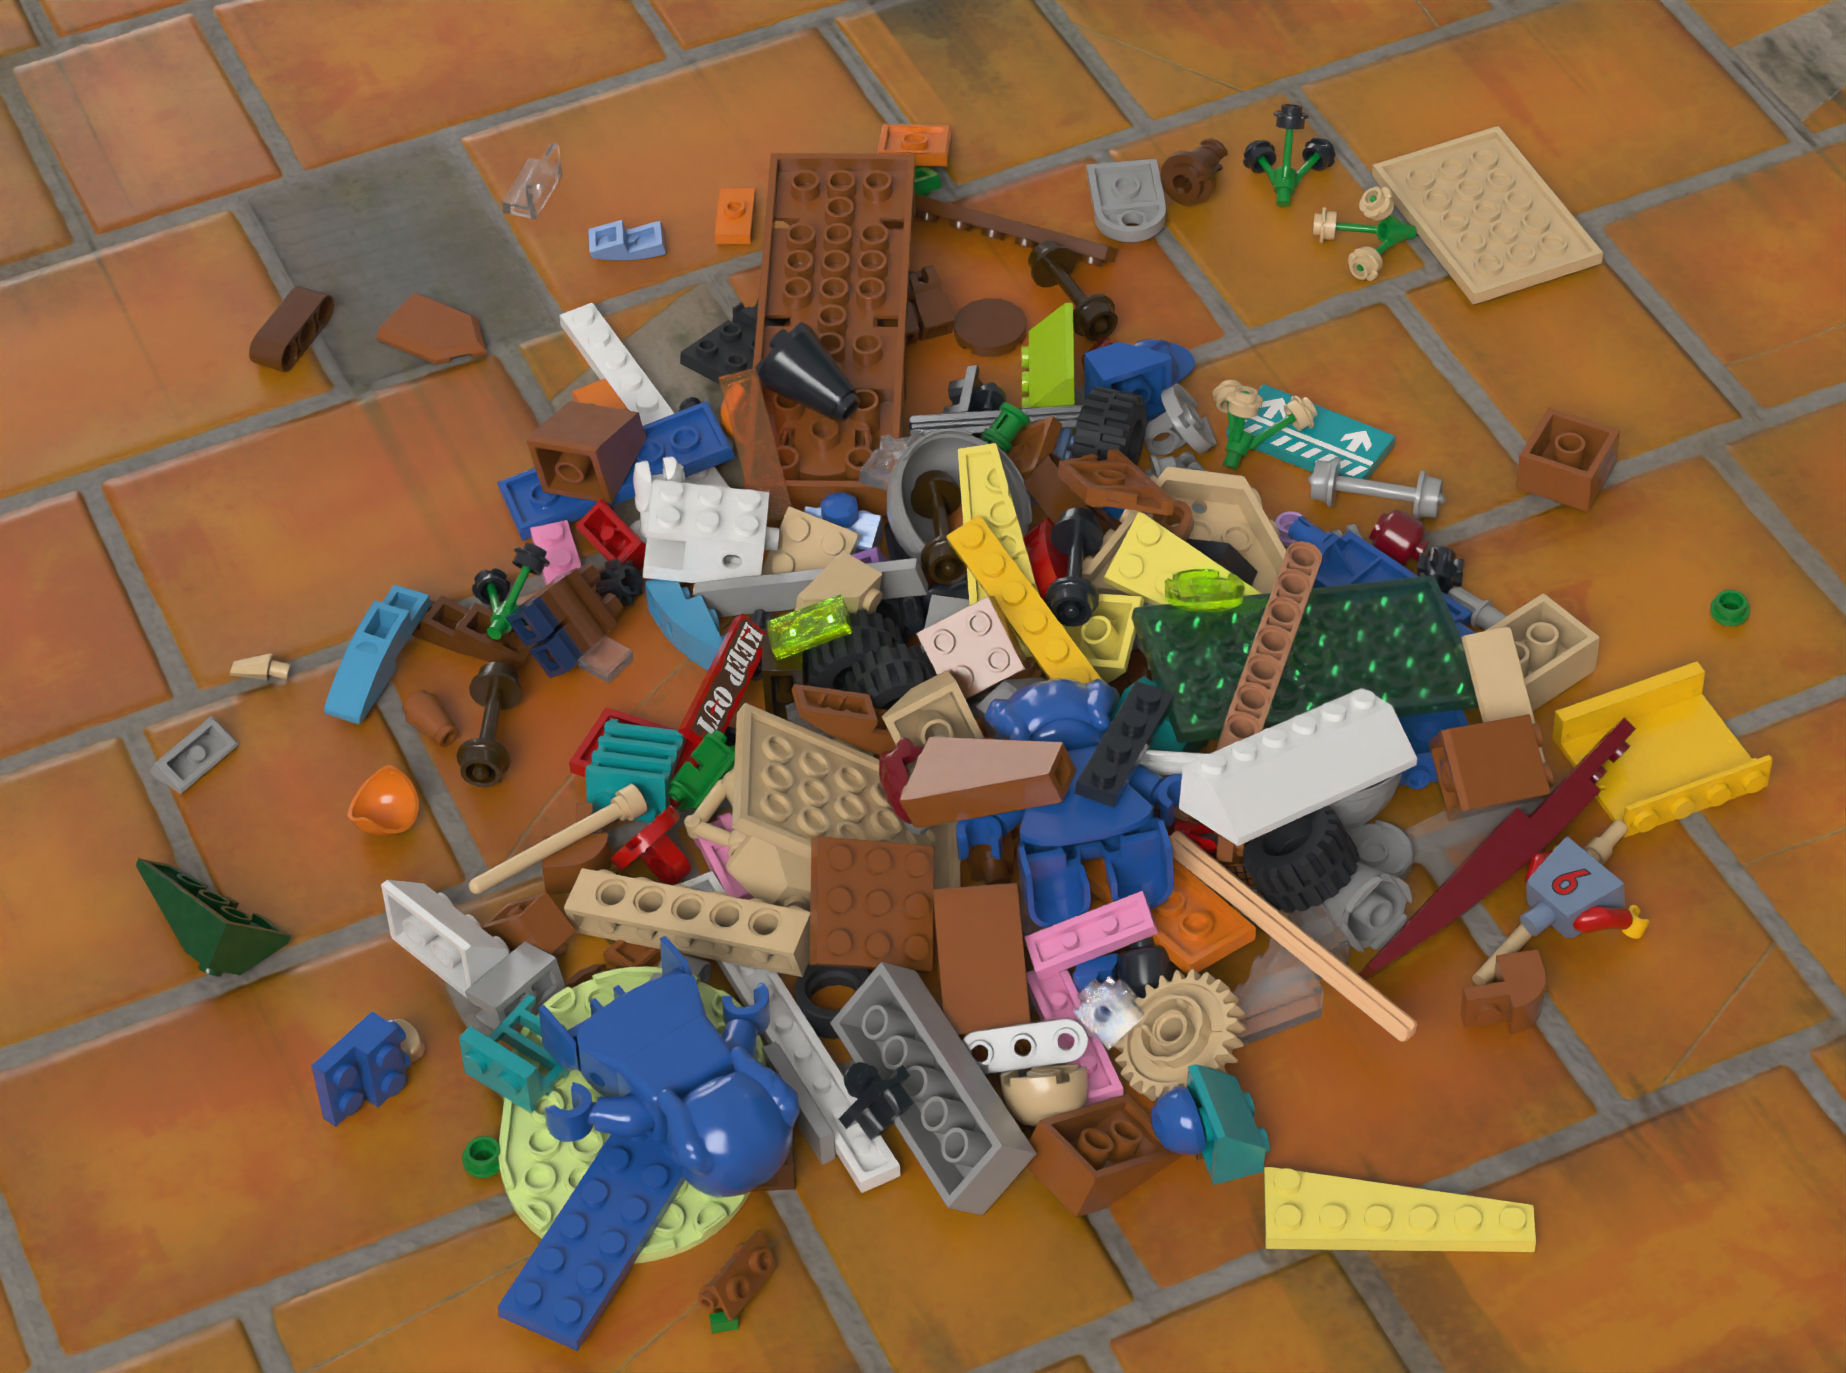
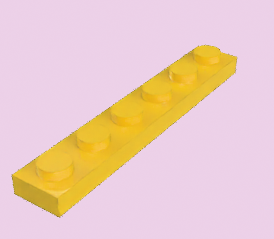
(1020, 603)

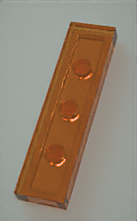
(755, 439)

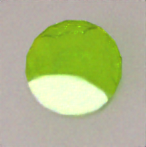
(1204, 590)

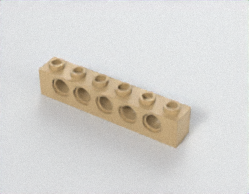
(693, 920)

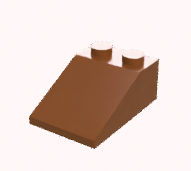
(1097, 1154)

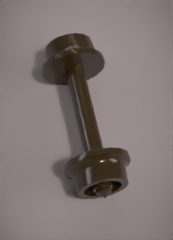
(1052, 266)
(936, 498)
(482, 758)

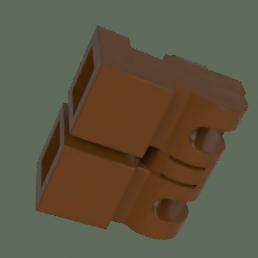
(928, 308)

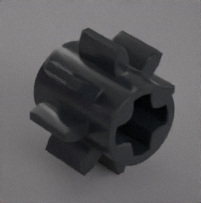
(1444, 566)
(620, 580)

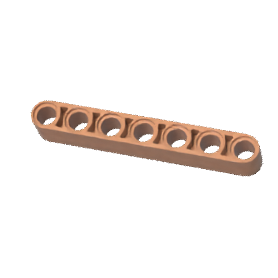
(1272, 643)

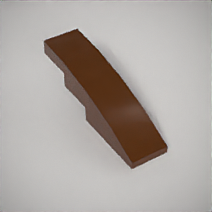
(466, 633)

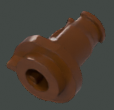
(1191, 174)

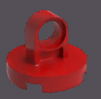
(656, 849)

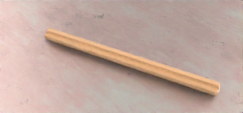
(1293, 938)

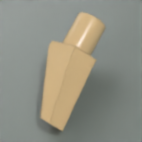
(260, 668)

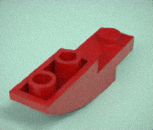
(1045, 559)

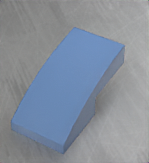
(617, 243)

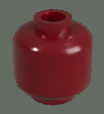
(1399, 536)

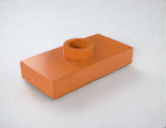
(735, 216)

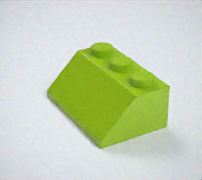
(1050, 361)

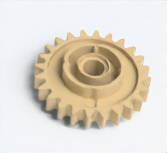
(1182, 1026)

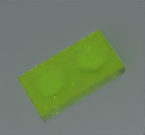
(809, 627)

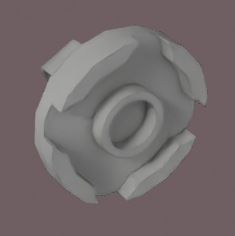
(1181, 422)

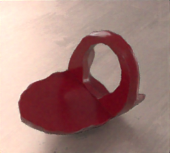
(894, 774)

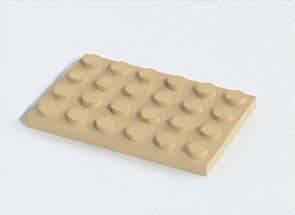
(1487, 215)
(809, 786)

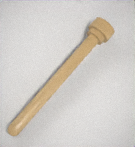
(625, 805)

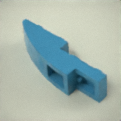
(684, 620)
(372, 653)

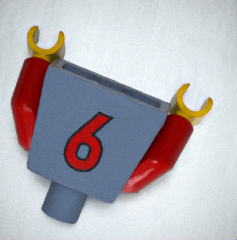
(1576, 895)

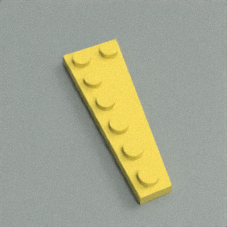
(988, 495)
(1153, 555)
(1356, 1214)

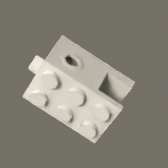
(706, 532)

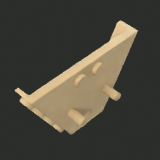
(1231, 516)

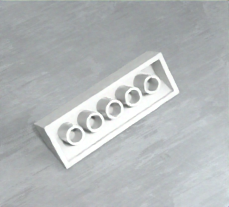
(1296, 767)

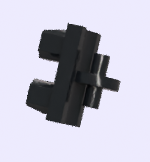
(973, 395)
(877, 1099)

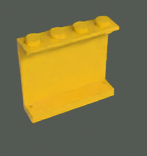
(1676, 758)

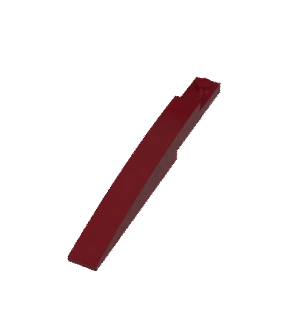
(1504, 851)

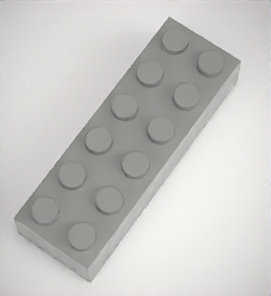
(957, 1118)

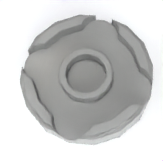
(1383, 847)

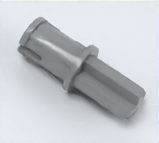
(1483, 614)

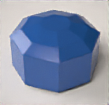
(840, 509)

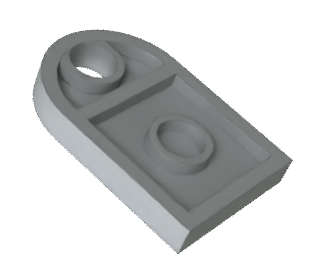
(1126, 195)

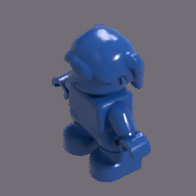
(1078, 829)
(678, 1080)

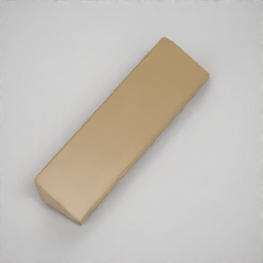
(1497, 675)

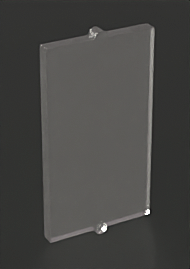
(1448, 843)

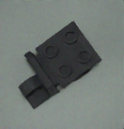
(728, 346)

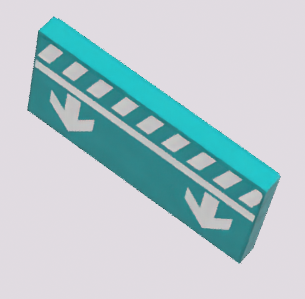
(1333, 435)

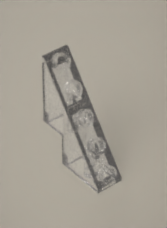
(1281, 987)

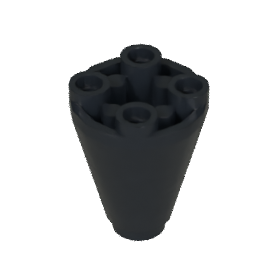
(807, 374)

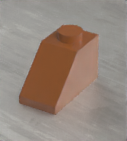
(533, 921)

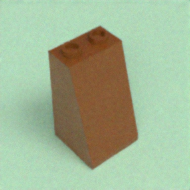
(981, 960)

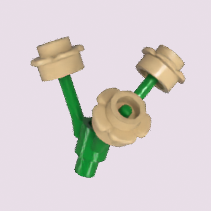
(1377, 205)
(1245, 403)

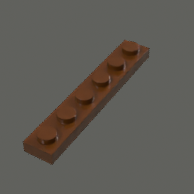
(1025, 234)

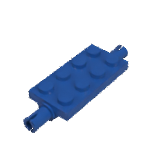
(1356, 561)

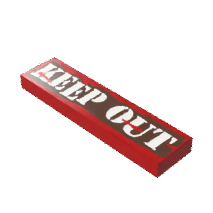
(724, 681)

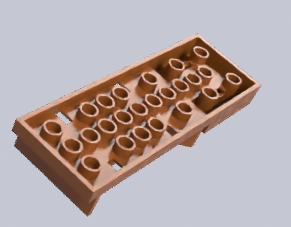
(838, 275)

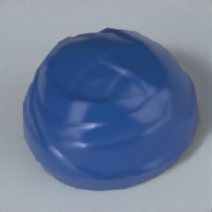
(1178, 1122)

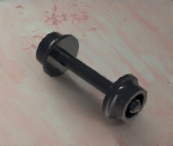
(1072, 597)

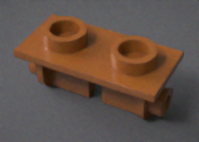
(739, 1277)

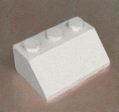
(440, 934)

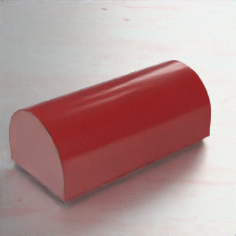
(612, 535)

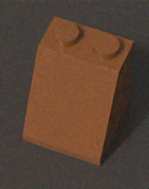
(586, 450)
(1490, 766)

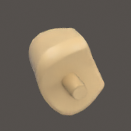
(413, 1044)

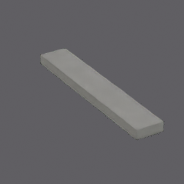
(781, 590)

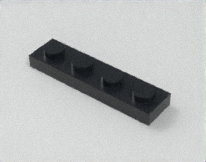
(1124, 744)

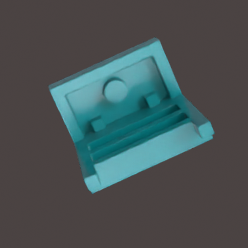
(635, 757)
(503, 1069)

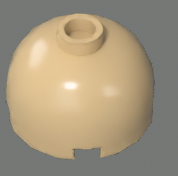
(1044, 1091)

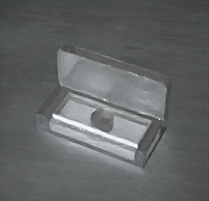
(534, 184)

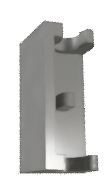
(511, 980)

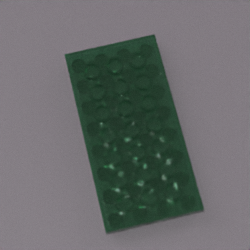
(1351, 637)

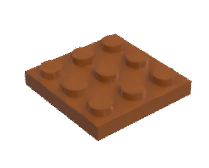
(871, 904)

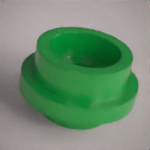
(1730, 608)
(477, 1150)

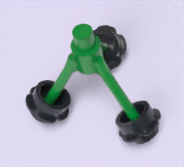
(1261, 157)
(493, 587)

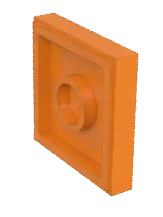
(927, 142)

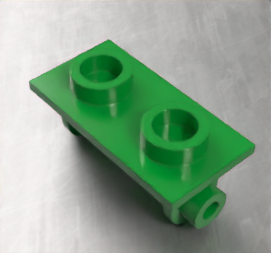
(695, 784)

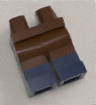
(566, 619)

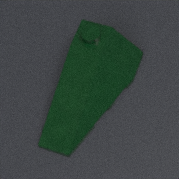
(210, 924)

